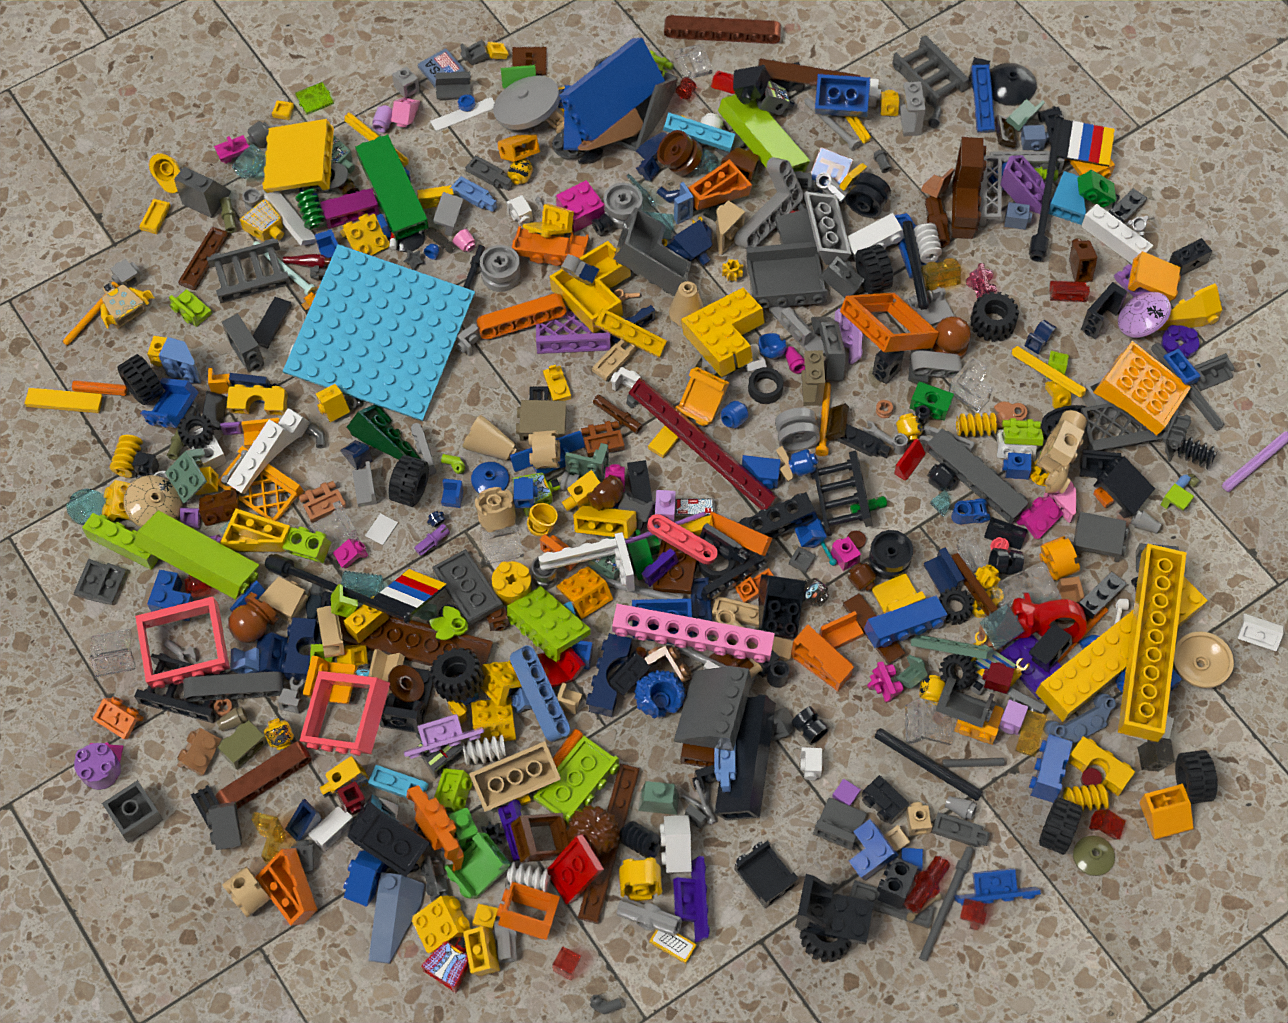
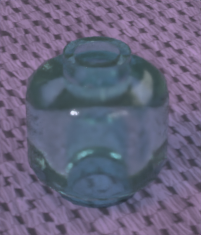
(708, 162)

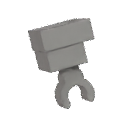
(289, 698)

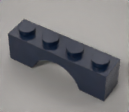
(603, 697)

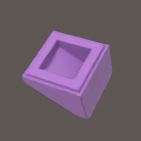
(231, 428)
(190, 517)

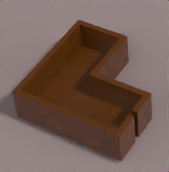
(967, 186)

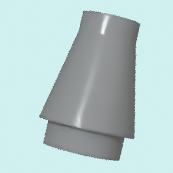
(1145, 521)
(962, 807)

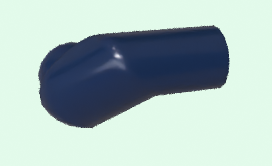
(668, 195)

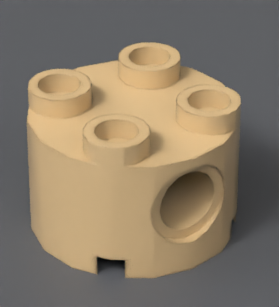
(545, 449)
(495, 509)
(246, 891)

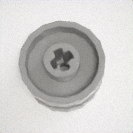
(620, 202)
(500, 268)
(797, 429)

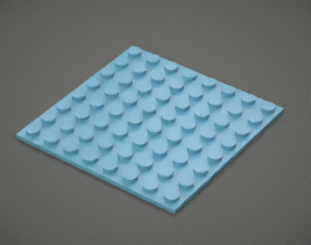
(379, 332)

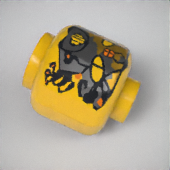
(910, 426)
(278, 734)

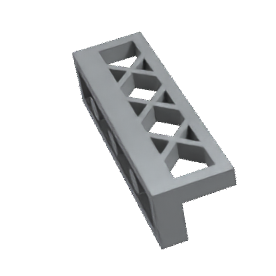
(1035, 158)
(984, 191)

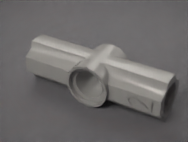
(649, 916)

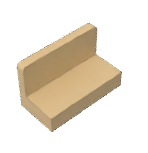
(383, 663)

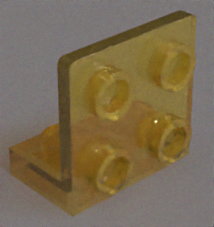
(269, 827)

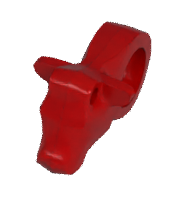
(1039, 616)

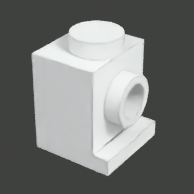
(519, 210)
(811, 762)

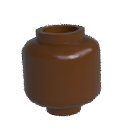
(862, 576)

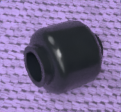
(941, 477)

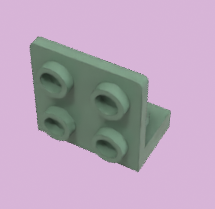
(581, 465)
(186, 474)

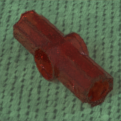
(927, 884)

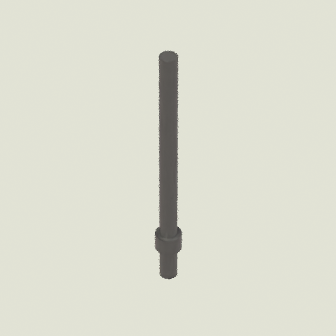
(961, 867)

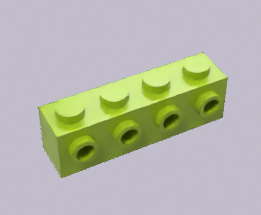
(117, 539)

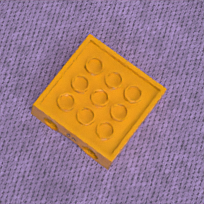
(1143, 388)

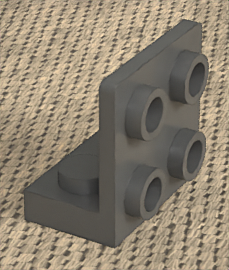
(838, 823)

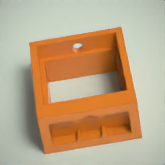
(532, 898)

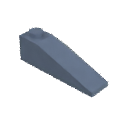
(395, 906)

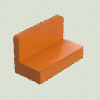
(842, 630)

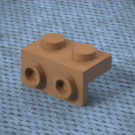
(198, 751)

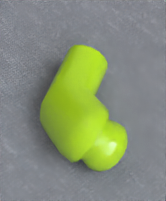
(455, 461)

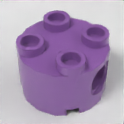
(97, 766)

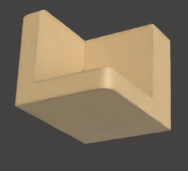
(569, 699)

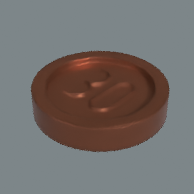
(857, 538)

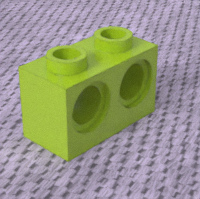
(306, 547)

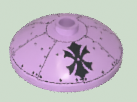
(1144, 314)

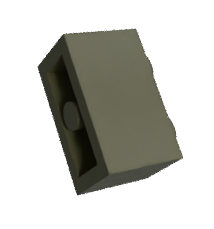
(242, 744)

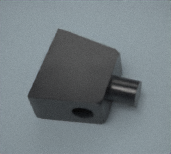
(750, 83)

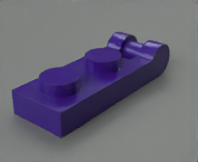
(505, 811)

